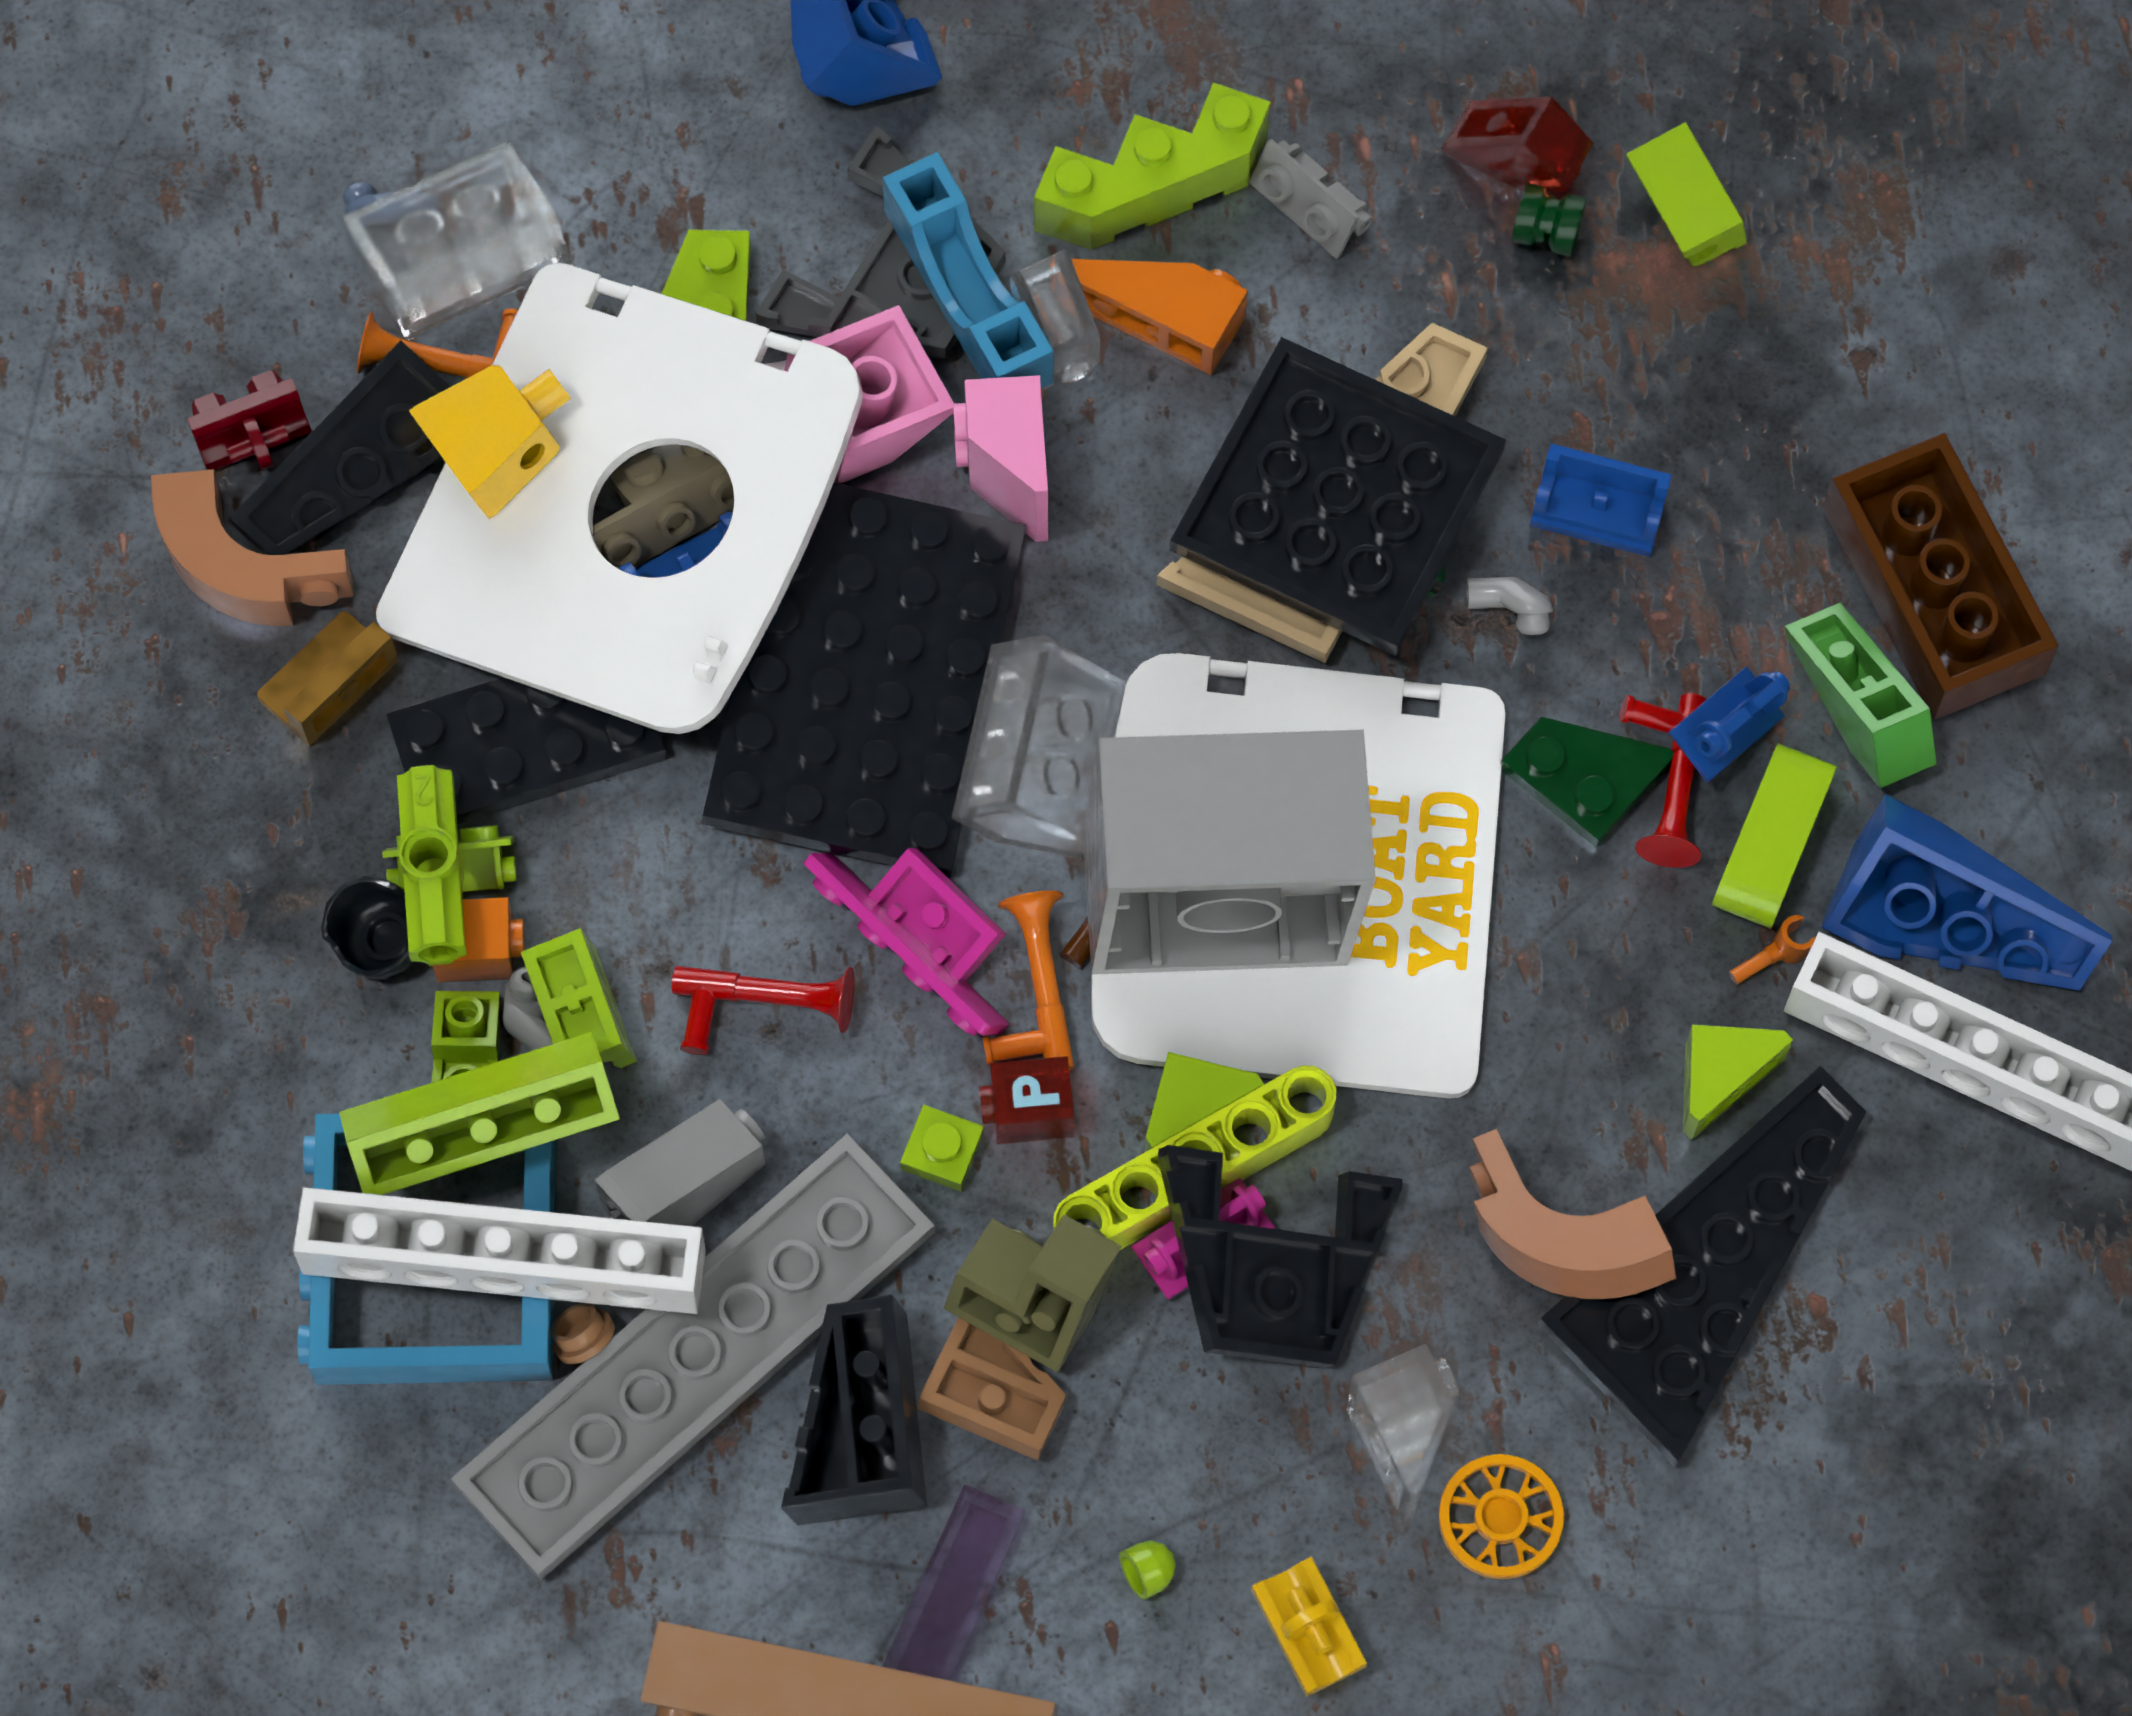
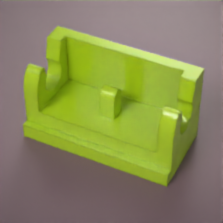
(1688, 195)
(577, 995)

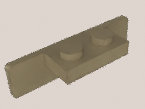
(666, 498)

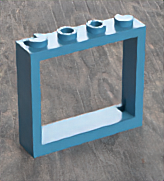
(430, 1364)

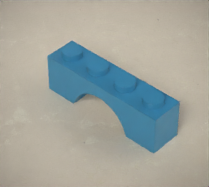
(943, 244)

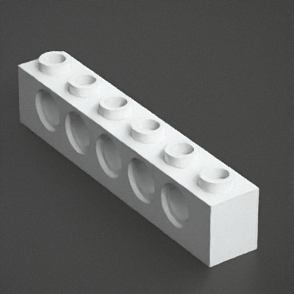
(1966, 1047)
(500, 1250)

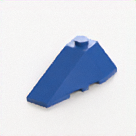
(860, 50)
(1944, 899)

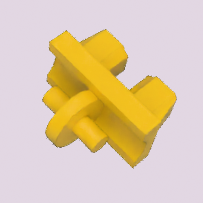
(1308, 1627)

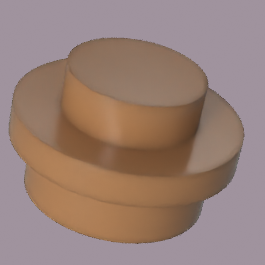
(581, 1333)

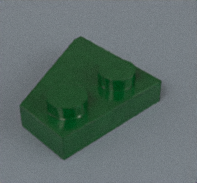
(1584, 773)

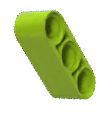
(1774, 836)

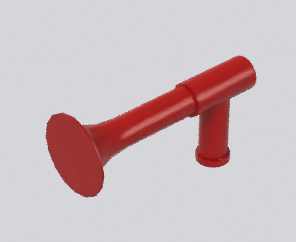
(1670, 841)
(707, 985)

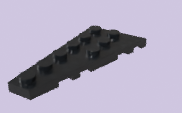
(1729, 1240)

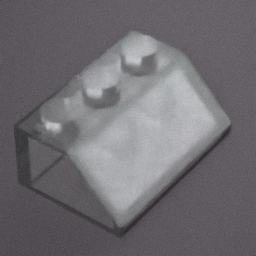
(457, 240)
(1036, 745)

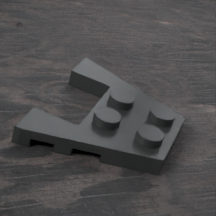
(882, 279)

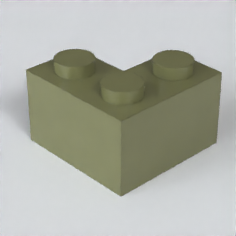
(1033, 1292)

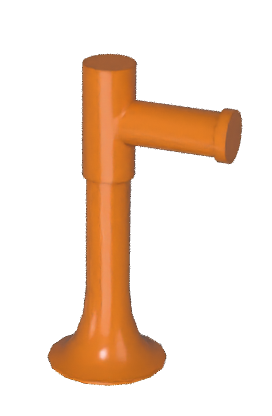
(378, 343)
(1052, 1037)

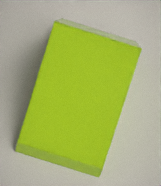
(1724, 1067)
(1193, 1091)

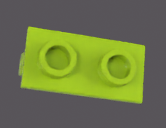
(479, 856)

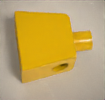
(493, 432)

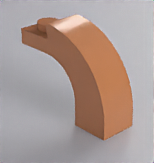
(226, 574)
(1563, 1253)

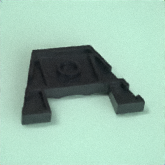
(1267, 1287)

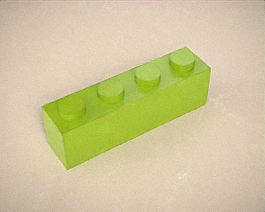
(478, 1115)

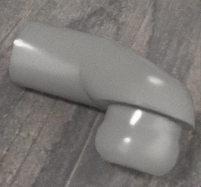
(1516, 595)

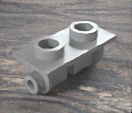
(1297, 188)

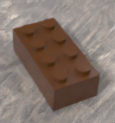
(1939, 576)

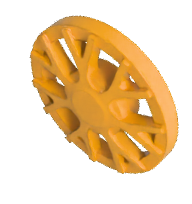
(1501, 1516)

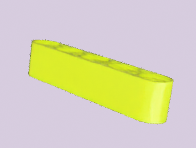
(1264, 1107)

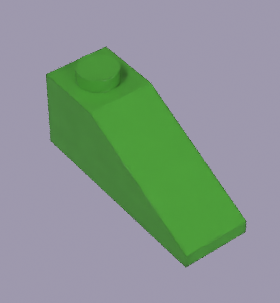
(1865, 695)

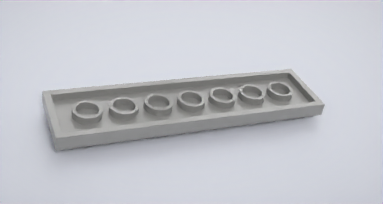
(683, 1373)

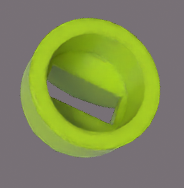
(1147, 1567)

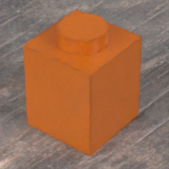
(491, 943)

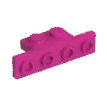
(926, 925)

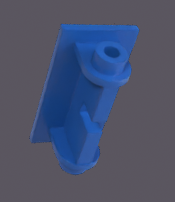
(1731, 720)

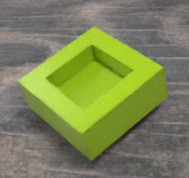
(942, 1148)

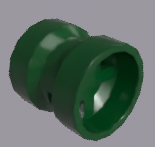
(1548, 219)

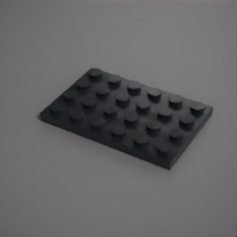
(868, 682)

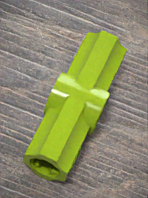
(432, 897)

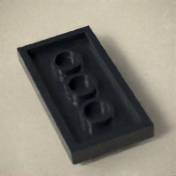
(517, 744)

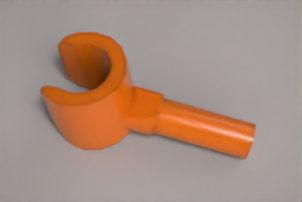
(1781, 949)

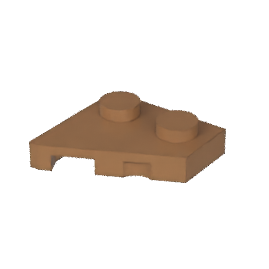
(992, 1391)

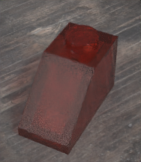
(1520, 142)

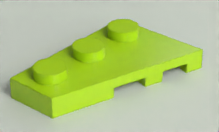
(713, 271)

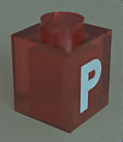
(1029, 1100)

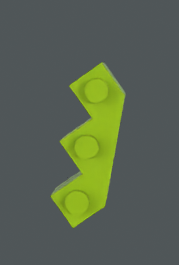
(1155, 171)

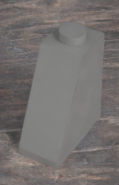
(685, 1169)

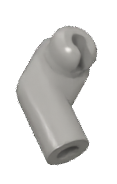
(522, 1012)

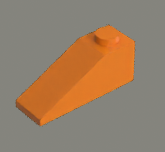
(1167, 305)

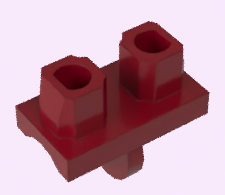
(248, 424)

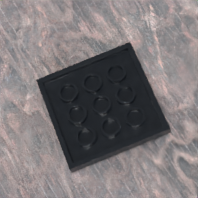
(1337, 495)

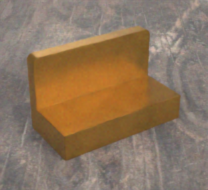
(328, 676)

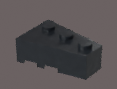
(861, 1419)

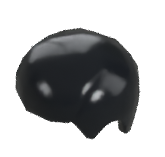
(368, 927)

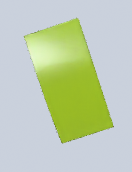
(465, 1031)

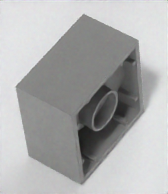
(1227, 851)

